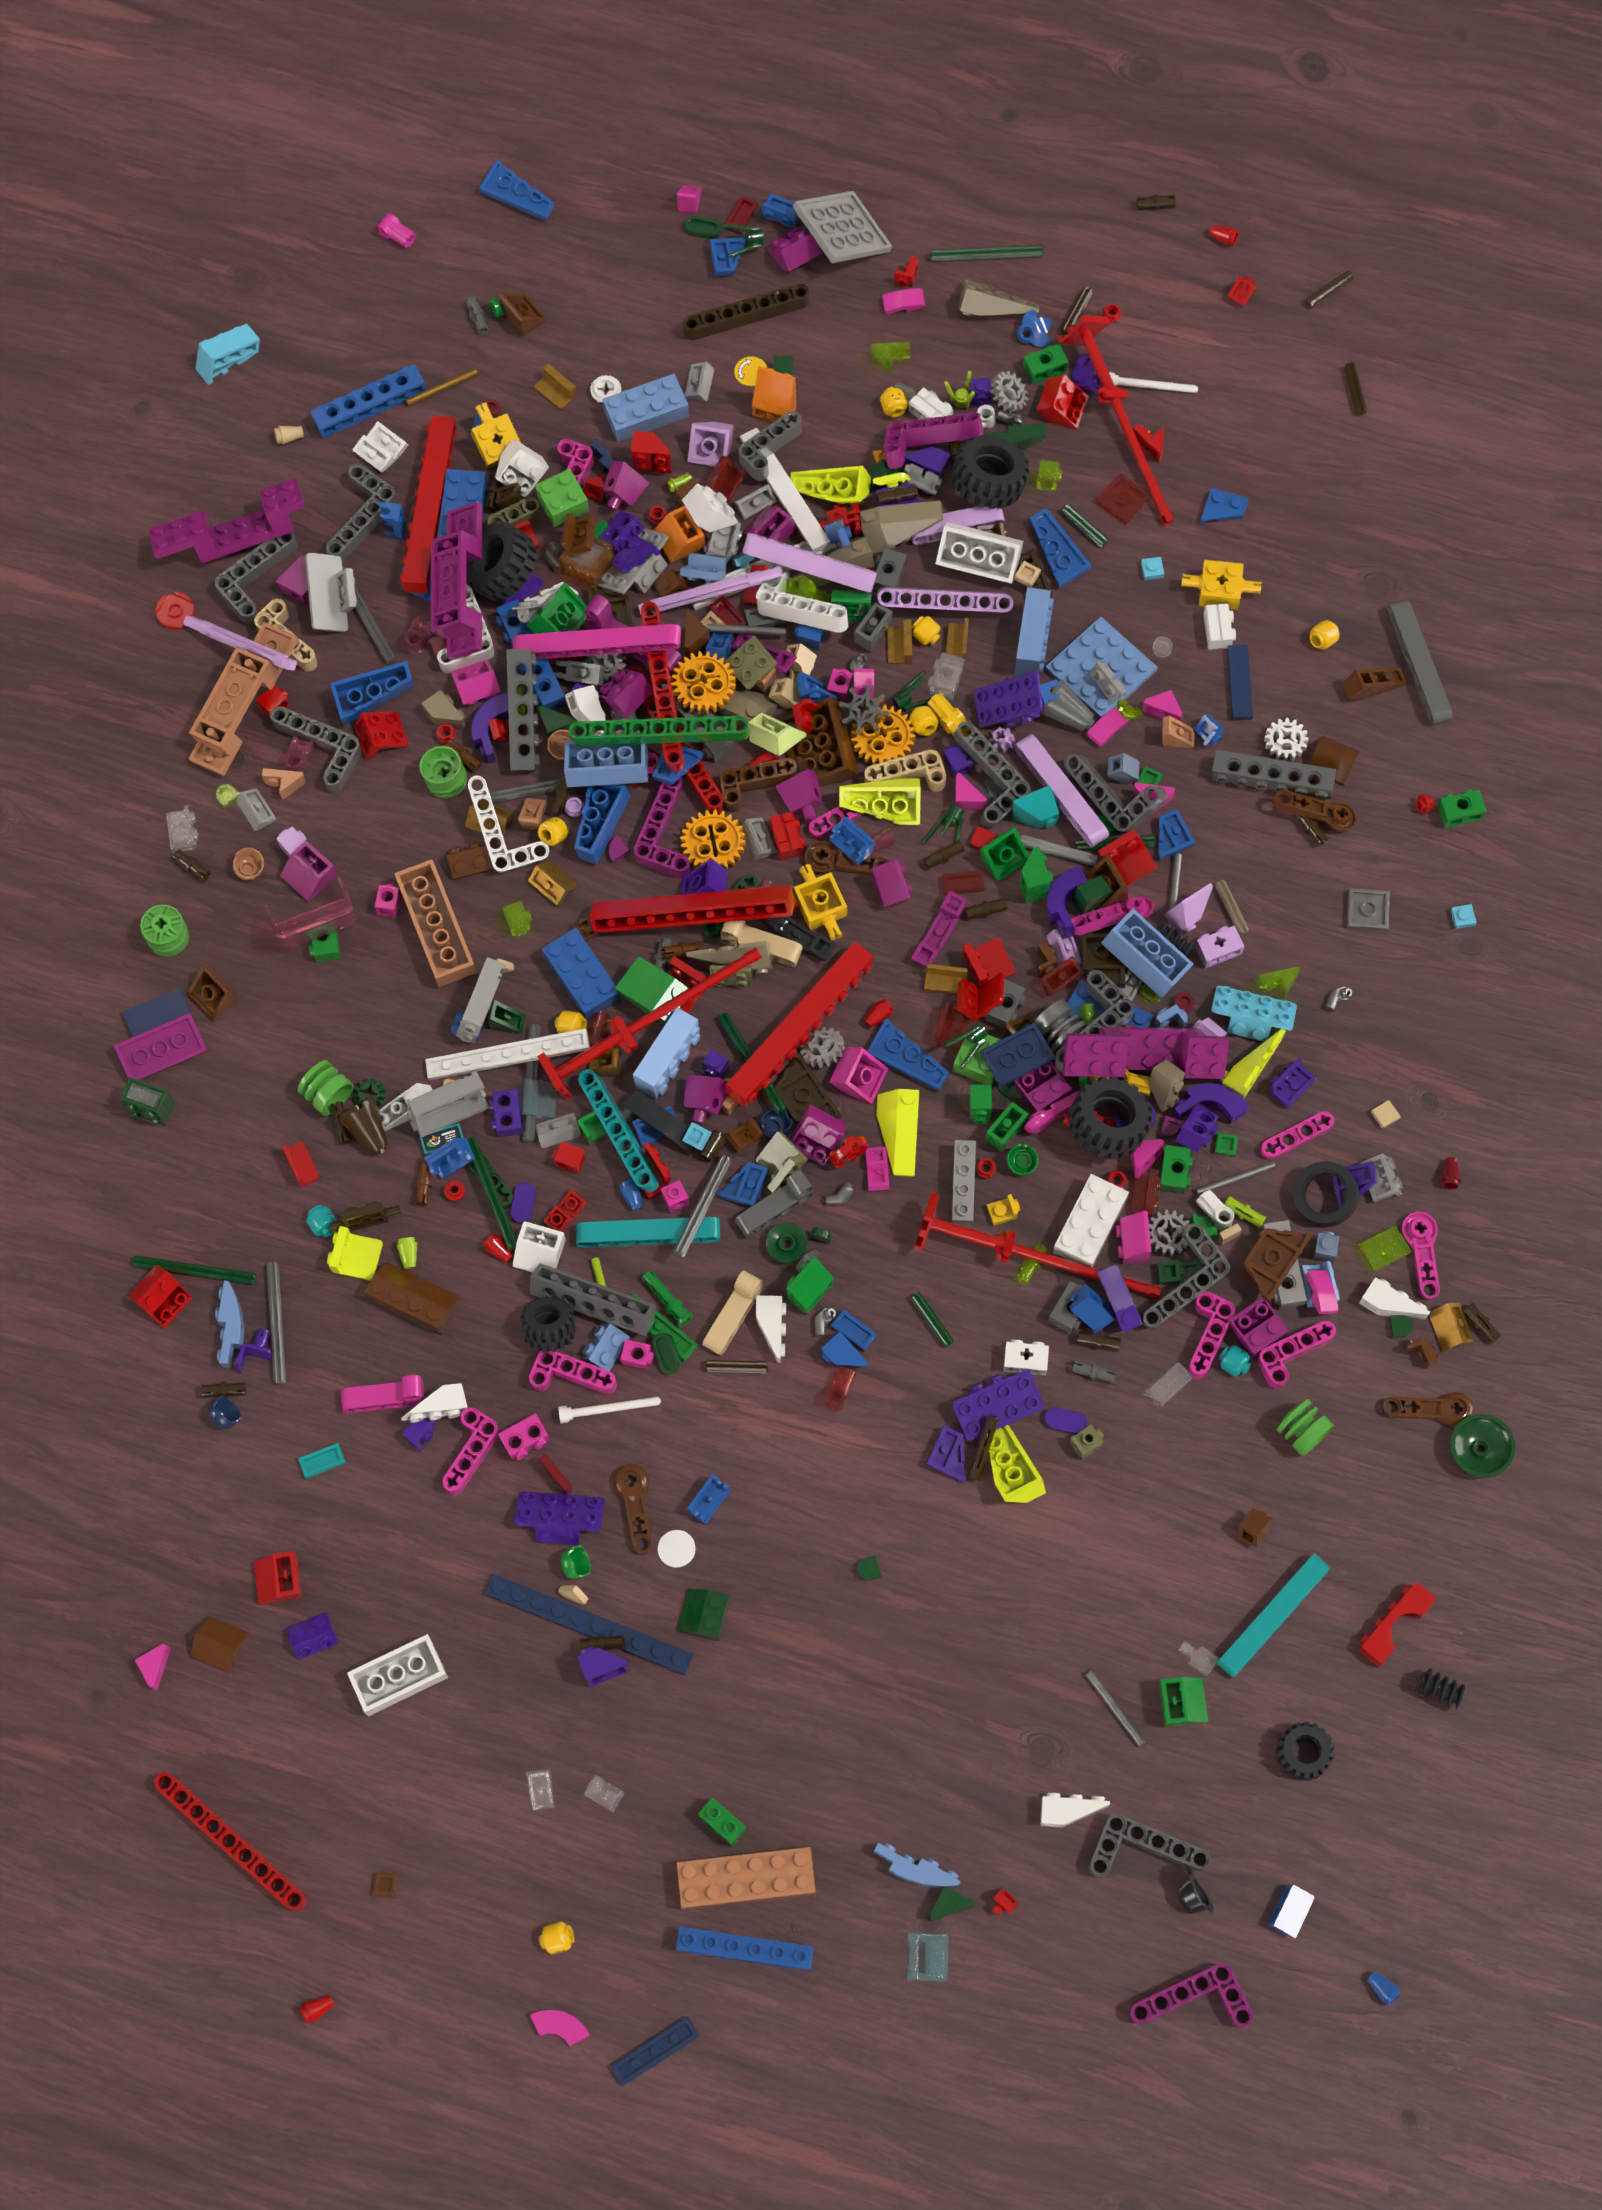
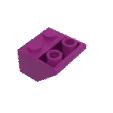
(794, 249)
(772, 524)
(625, 692)
(308, 871)
(891, 883)
(1042, 1088)
(818, 1134)
(1257, 1327)

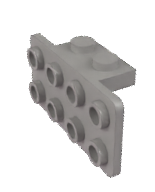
(642, 575)
(329, 592)

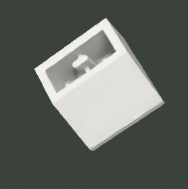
(521, 466)
(709, 508)
(536, 1246)

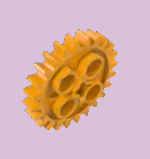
(696, 667)
(891, 749)
(731, 838)

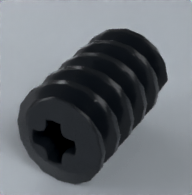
(1180, 944)
(1441, 1688)

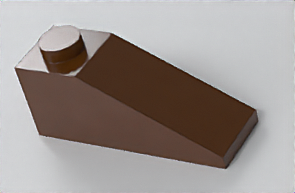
(1372, 682)

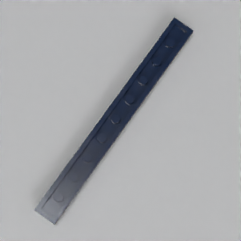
(588, 1623)

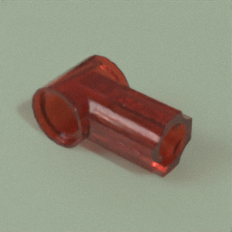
(598, 1028)
(840, 1387)

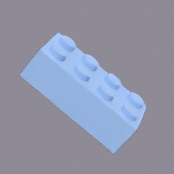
(666, 1054)

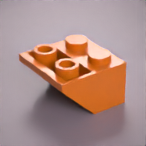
(683, 534)

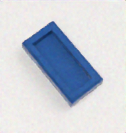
(854, 1330)

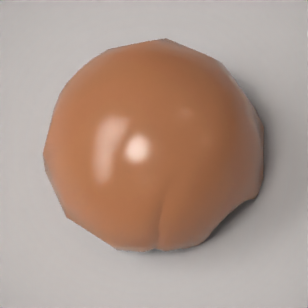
(556, 743)
(248, 863)

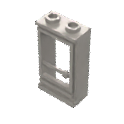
(480, 1000)
(472, 1103)

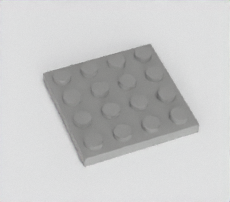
(842, 226)

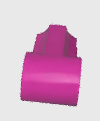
(392, 228)

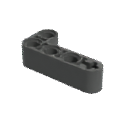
(767, 442)
(776, 1205)

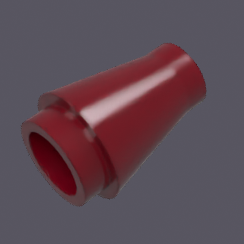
(1450, 1176)

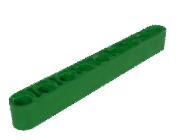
(669, 735)

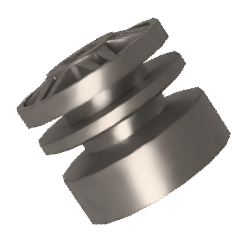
(1055, 1023)

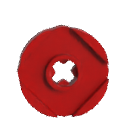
(850, 1150)

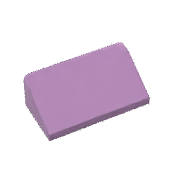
(1063, 947)

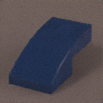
(602, 454)

